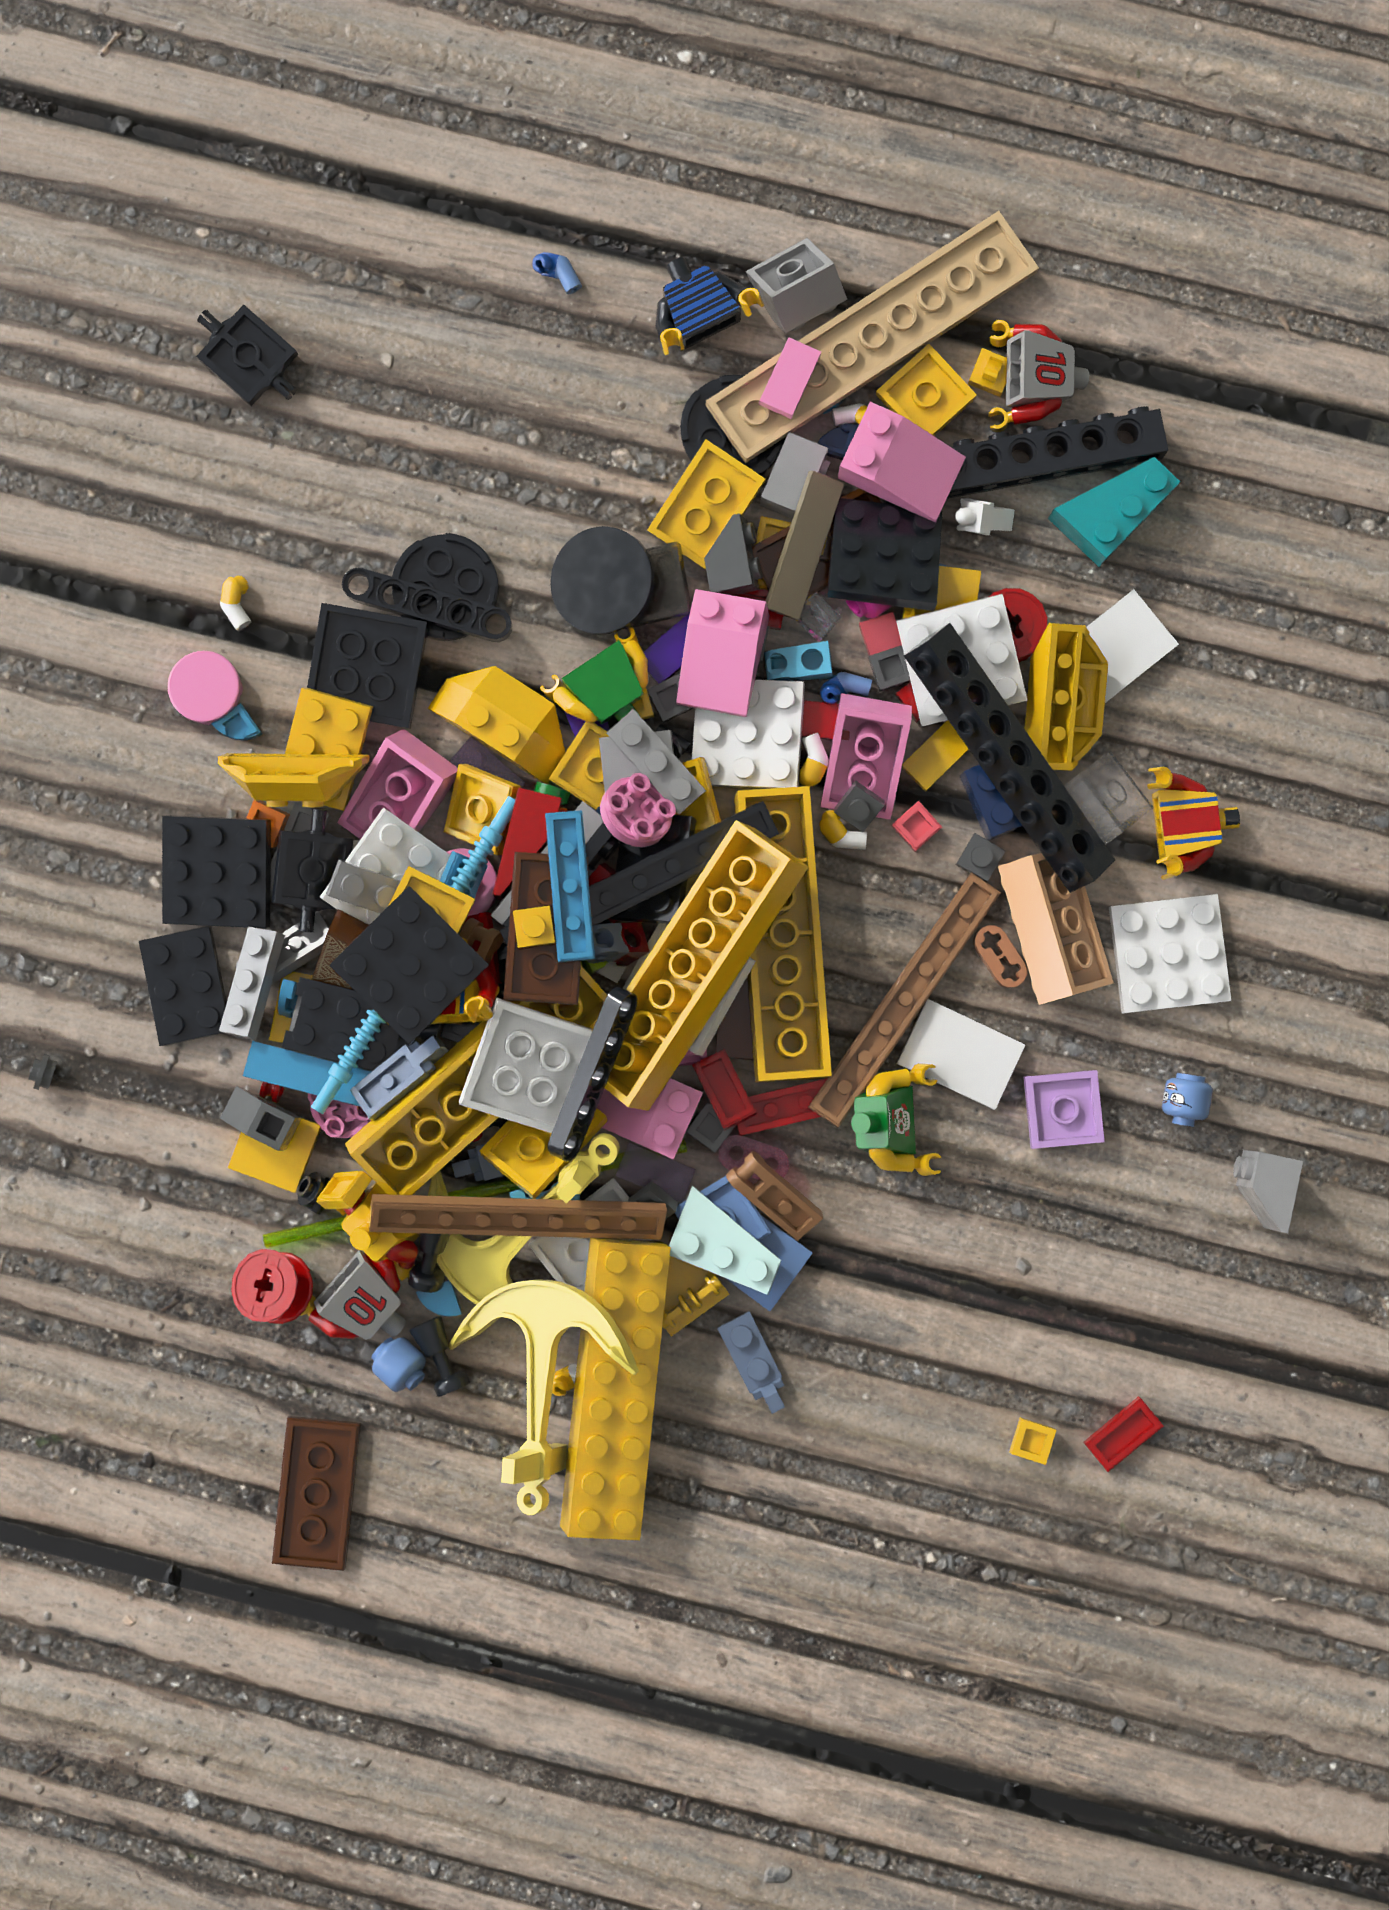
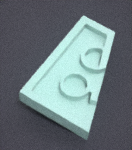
(721, 1246)

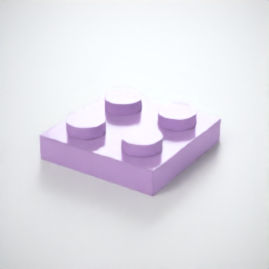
(1063, 1109)

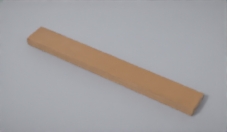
(904, 1000)
(516, 1217)

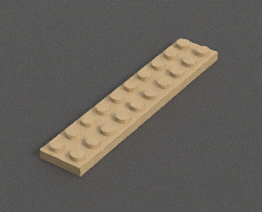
(881, 331)

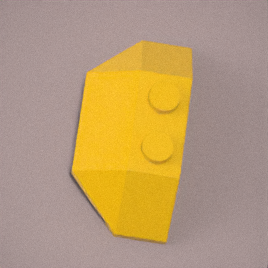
(1066, 694)
(504, 718)
(292, 776)

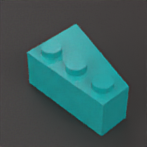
(1114, 510)

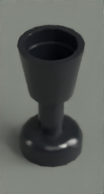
(426, 1275)
(433, 1342)

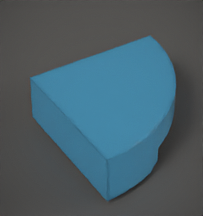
(238, 725)
(287, 998)
(443, 1301)

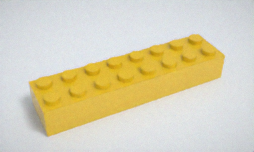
(700, 958)
(788, 972)
(429, 1123)
(609, 1403)

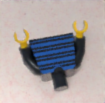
(699, 305)

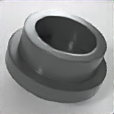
(42, 1072)

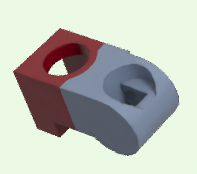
(612, 946)

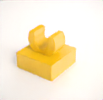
(989, 373)

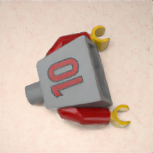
(1038, 372)
(359, 1301)

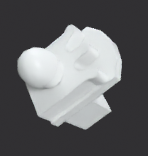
(982, 517)

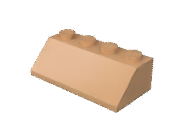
(1054, 930)

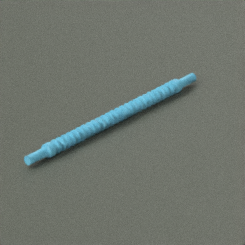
(341, 1071)

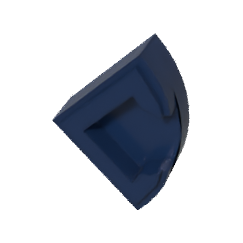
(838, 440)

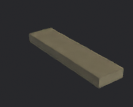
(804, 545)

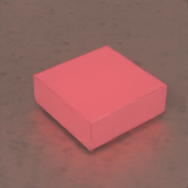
(880, 633)
(916, 826)

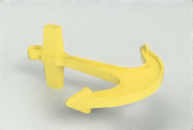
(483, 1266)
(544, 1314)

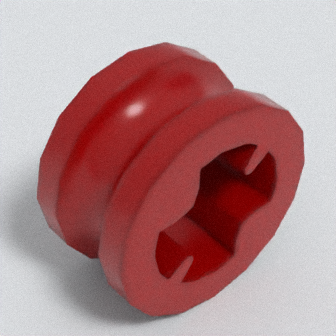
(272, 1091)

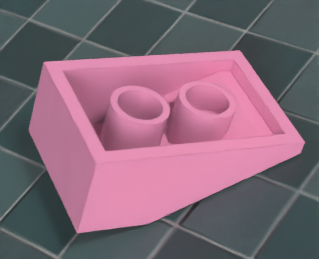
(900, 463)
(722, 652)
(872, 752)
(403, 779)
(661, 1126)

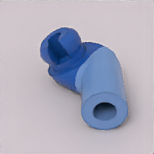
(557, 267)
(844, 683)

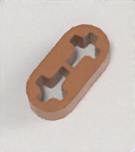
(1007, 952)

